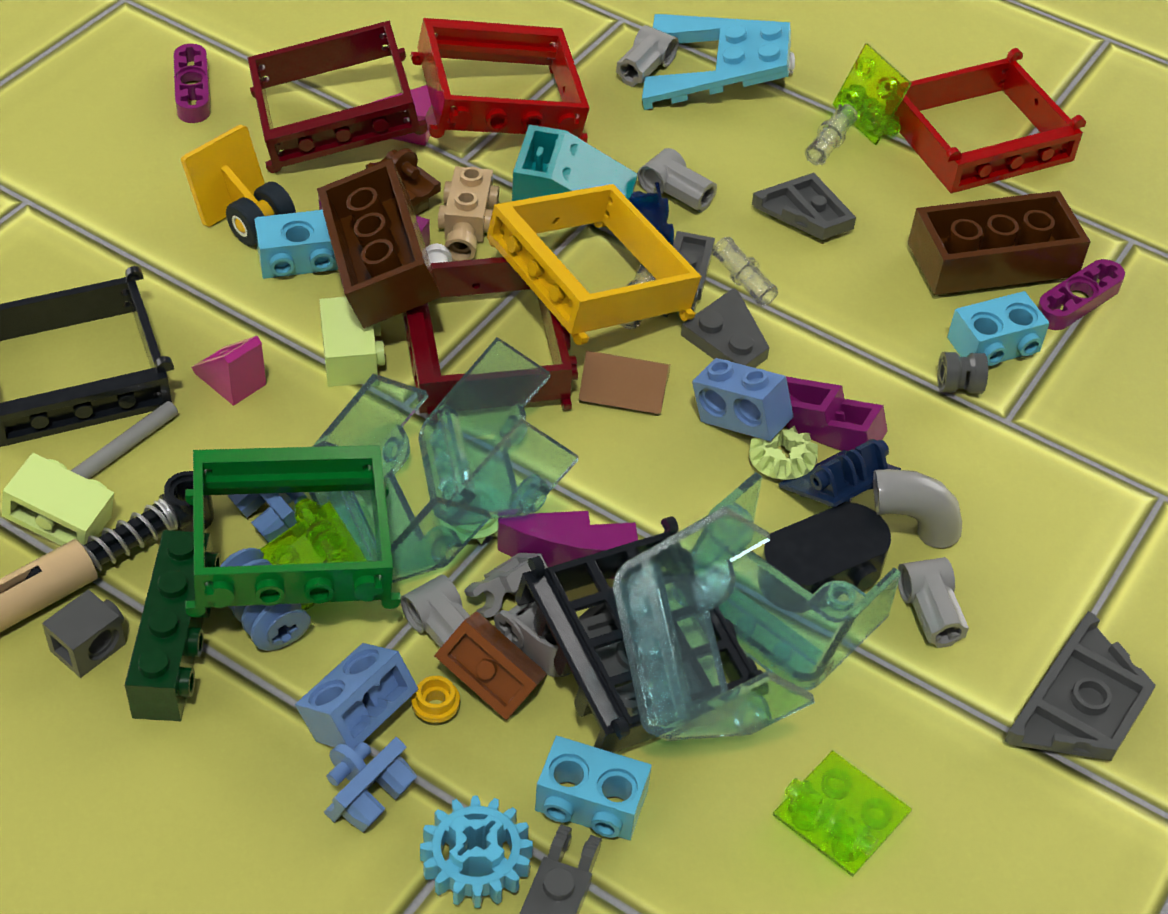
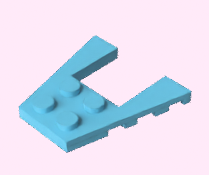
(746, 53)

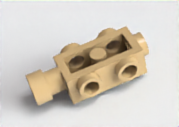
(467, 210)

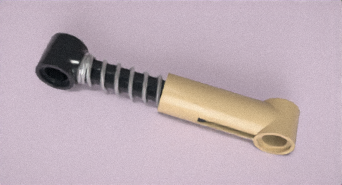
(75, 564)

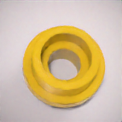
(435, 689)

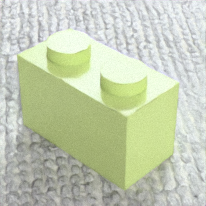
(348, 347)
(56, 501)

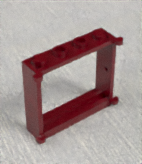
(340, 129)
(473, 278)

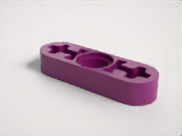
(186, 92)
(1111, 278)

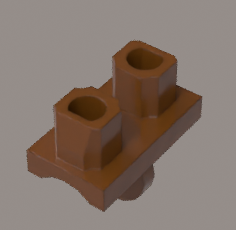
(417, 181)

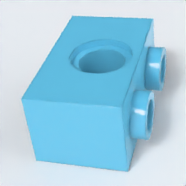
(294, 244)

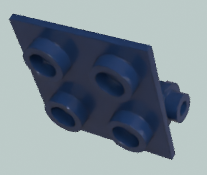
(842, 475)

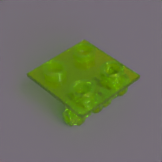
(875, 93)
(316, 538)
(841, 812)

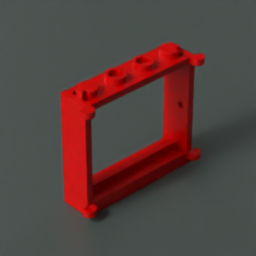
(499, 44)
(961, 171)

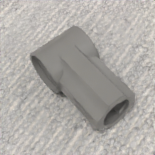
(648, 52)
(677, 180)
(931, 590)
(434, 609)

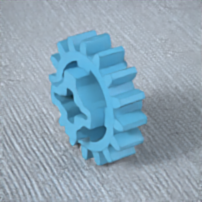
(476, 851)

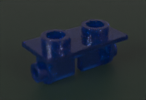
(655, 210)

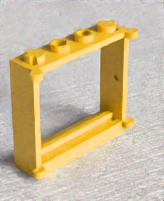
(515, 236)

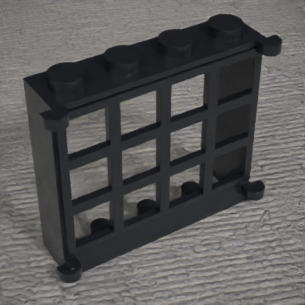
(578, 653)

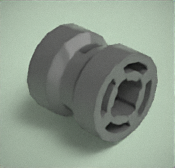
(962, 372)

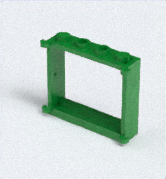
(290, 472)

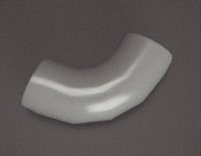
(923, 499)

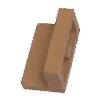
(624, 382)

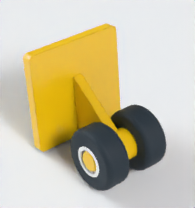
(231, 186)

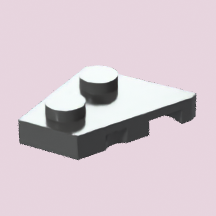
(807, 206)
(727, 331)

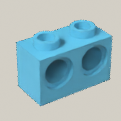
(999, 328)
(597, 777)

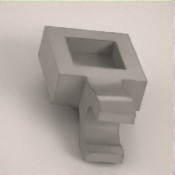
(499, 581)

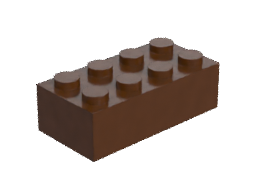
(997, 242)
(377, 244)

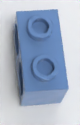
(743, 399)
(357, 696)

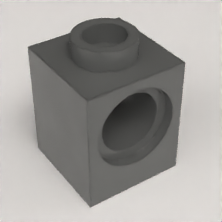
(85, 632)

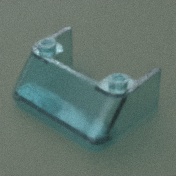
(482, 446)
(417, 542)
(786, 625)
(671, 638)

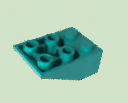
(560, 162)

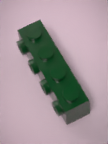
(167, 637)

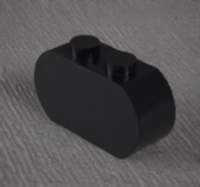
(833, 545)

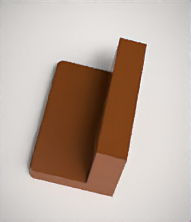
(490, 664)

